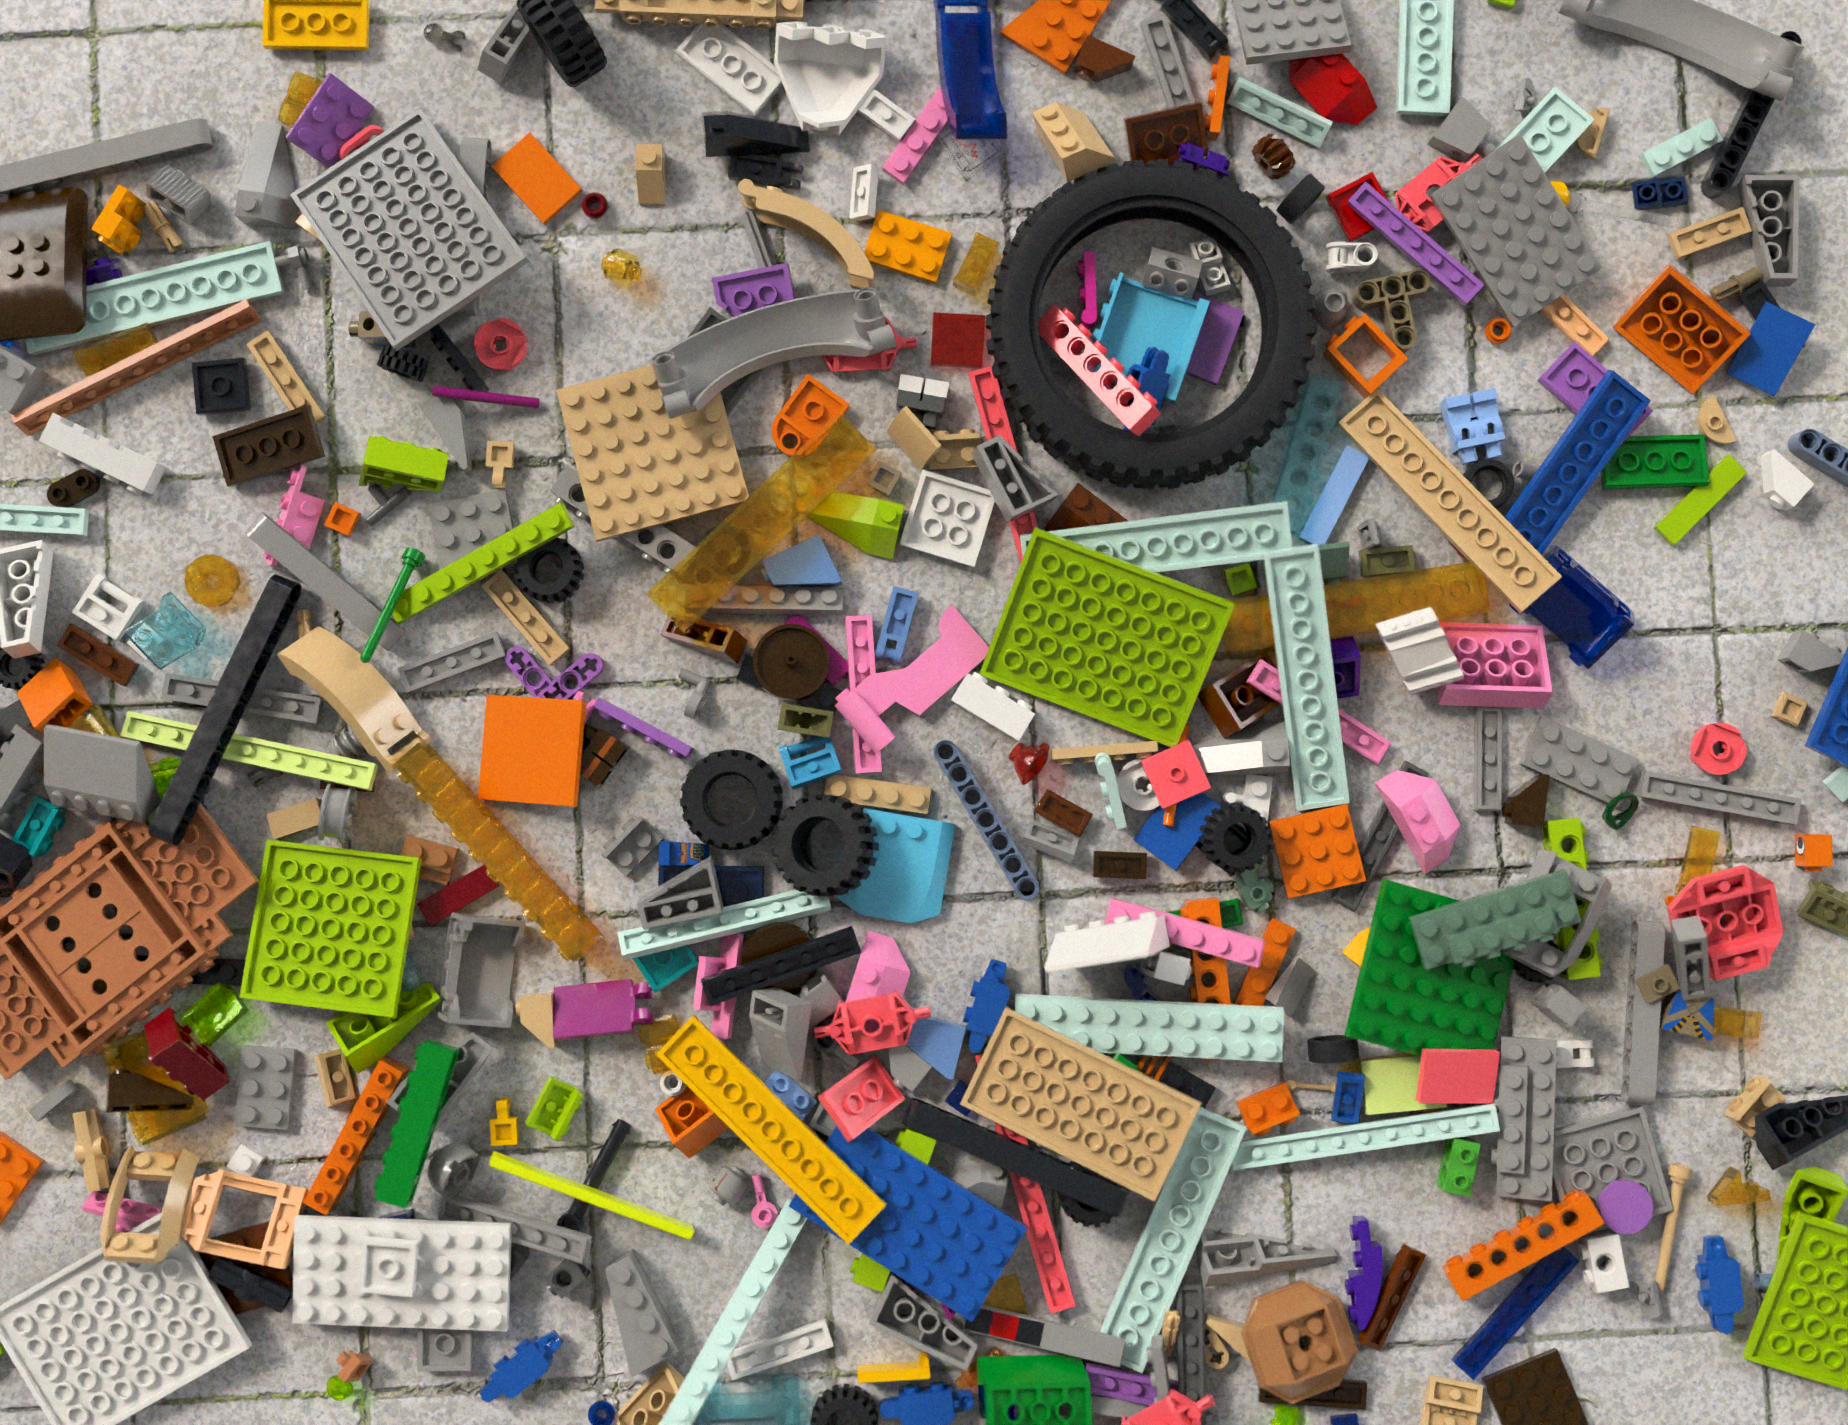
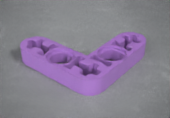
(546, 684)

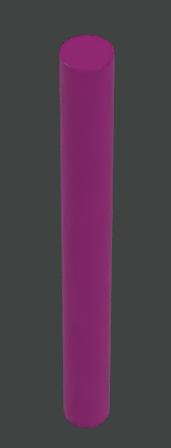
(486, 397)

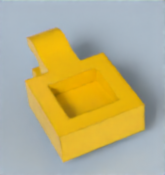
(504, 1128)

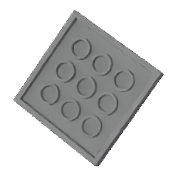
(1290, 29)
(1607, 1150)

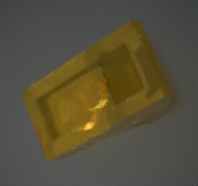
(1732, 1190)

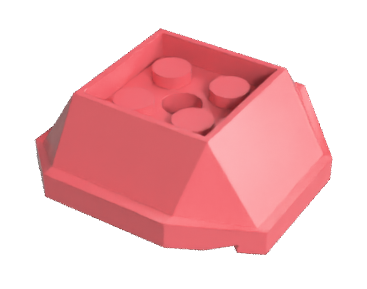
(1751, 921)

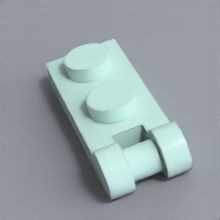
(1110, 790)

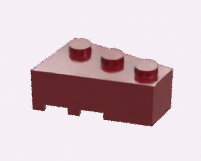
(183, 1057)

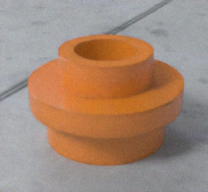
(1499, 323)

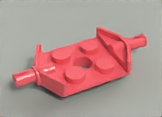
(1412, 198)
(877, 361)
(889, 1010)
(1172, 1410)

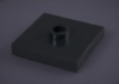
(221, 386)

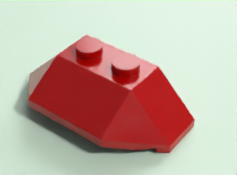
(1332, 88)

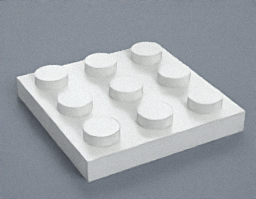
(948, 518)

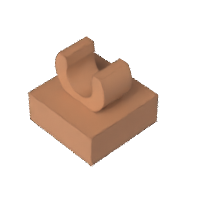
(353, 1365)

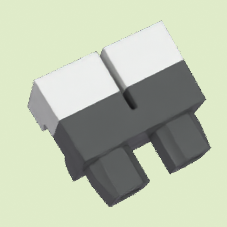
(933, 398)

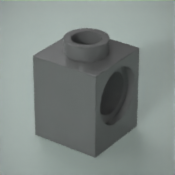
(557, 1286)

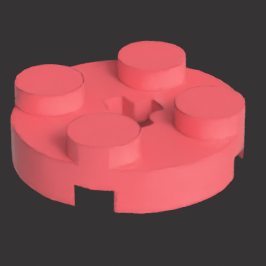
(486, 349)
(1703, 753)

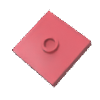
(1175, 774)

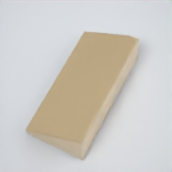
(334, 1077)

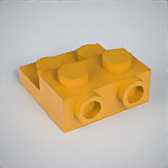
(118, 219)

